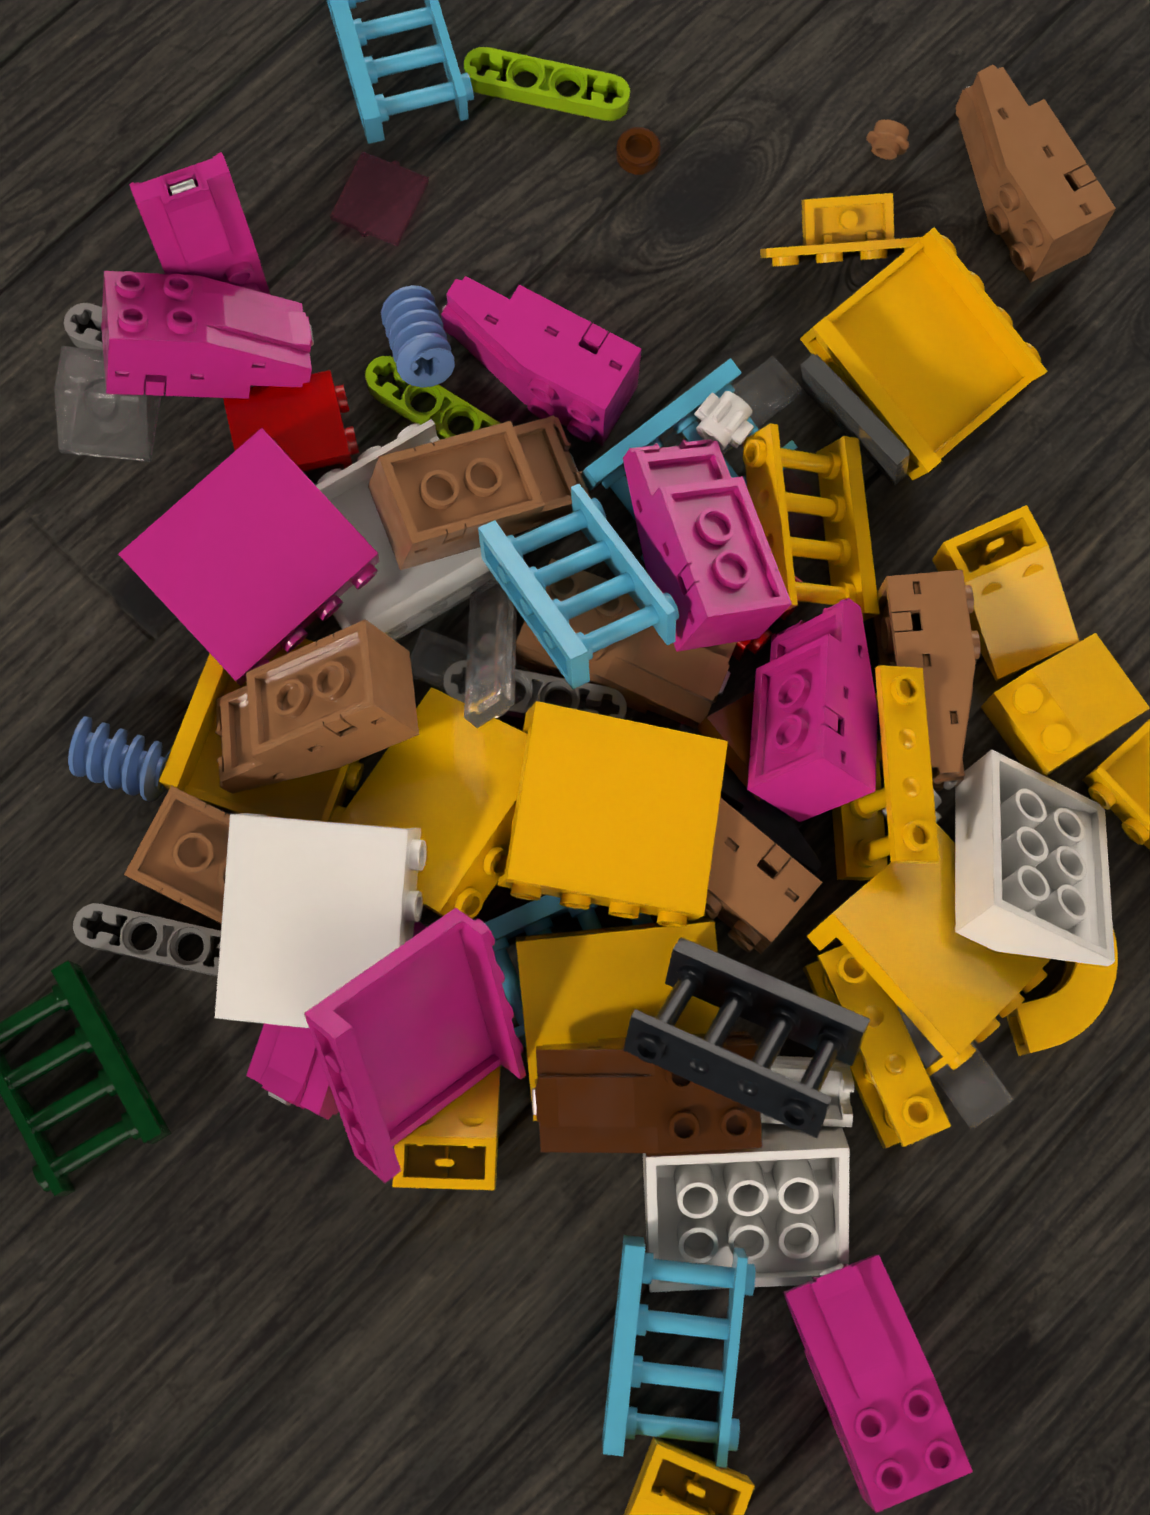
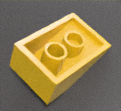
(1064, 706)

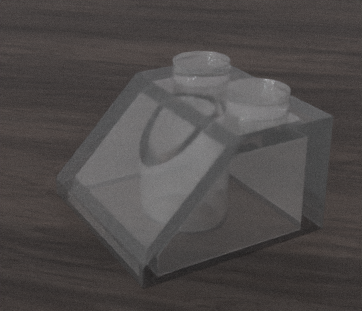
(97, 421)

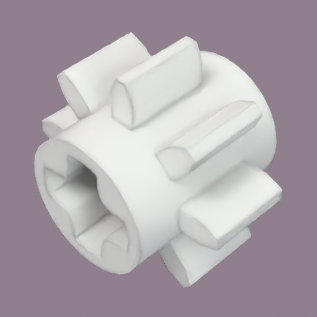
(724, 419)

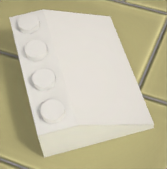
(1031, 865)
(773, 1201)

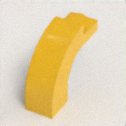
(1066, 1009)

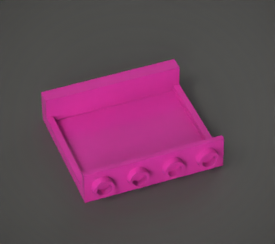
(252, 557)
(414, 1035)

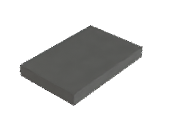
(855, 418)

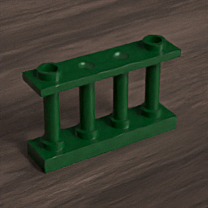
(117, 1077)

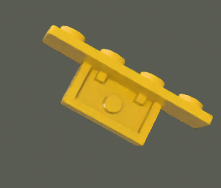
(842, 226)

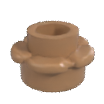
(888, 139)

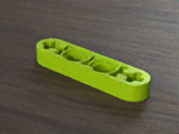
(544, 91)
(446, 408)

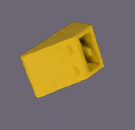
(1015, 591)
(456, 1144)
(686, 1484)

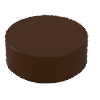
(638, 150)

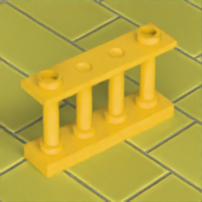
(840, 505)
(908, 788)
(888, 1065)

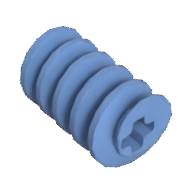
(417, 337)
(116, 761)

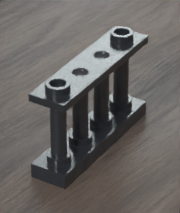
(763, 1001)

